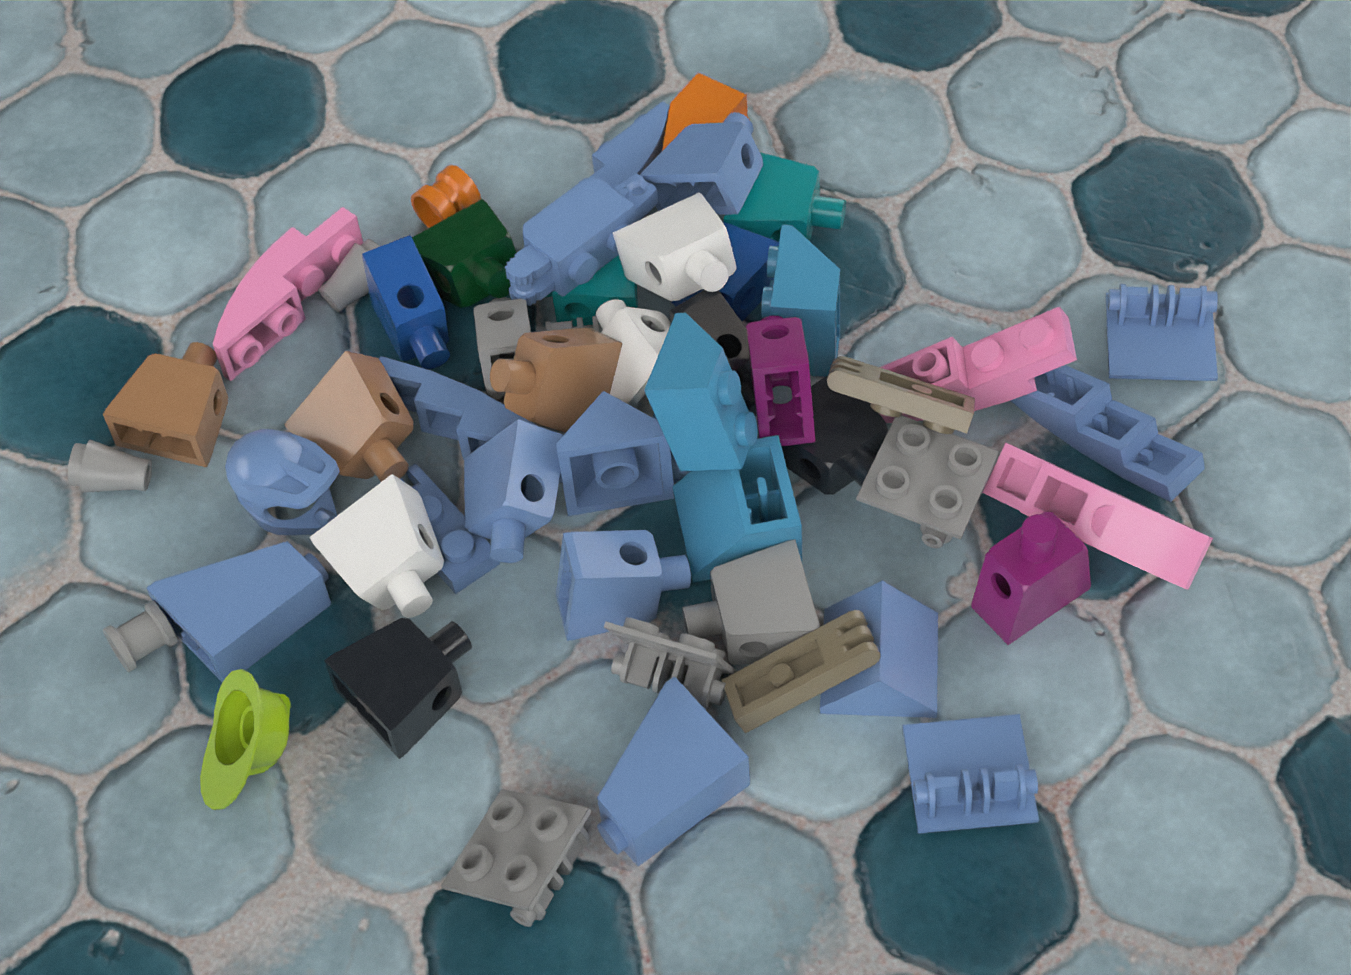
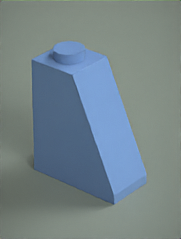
(243, 604)
(669, 776)

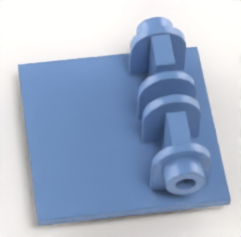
(1161, 333)
(970, 774)

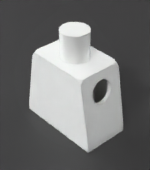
(677, 250)
(642, 339)
(384, 547)

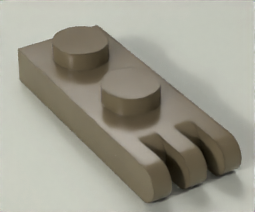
(898, 394)
(801, 670)

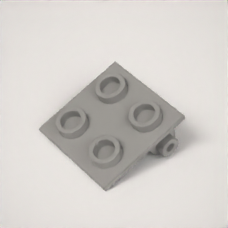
(928, 479)
(649, 646)
(520, 853)

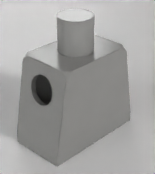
(497, 332)
(756, 604)

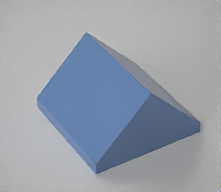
(614, 459)
(907, 671)

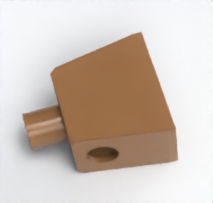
(556, 375)
(171, 407)
(356, 418)

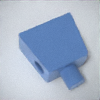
(708, 160)
(511, 487)
(613, 578)

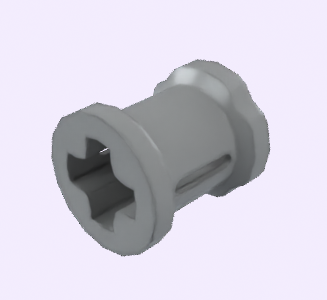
(140, 636)

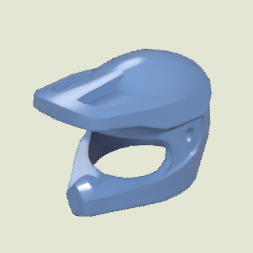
(282, 471)

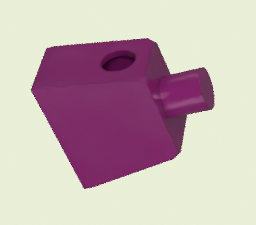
(781, 359)
(1031, 576)

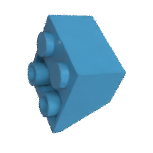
(805, 288)
(737, 510)

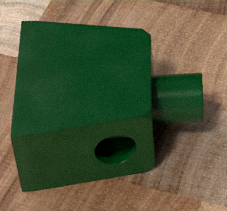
(467, 255)

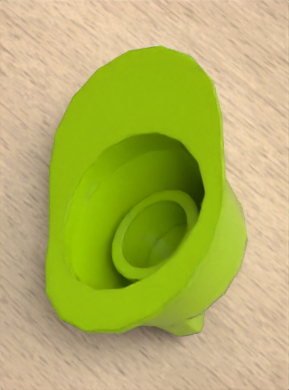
(245, 737)

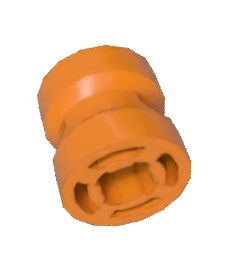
(447, 196)

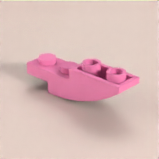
(271, 293)
(995, 366)
(1099, 516)

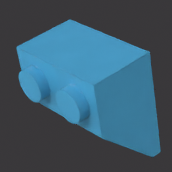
(699, 401)

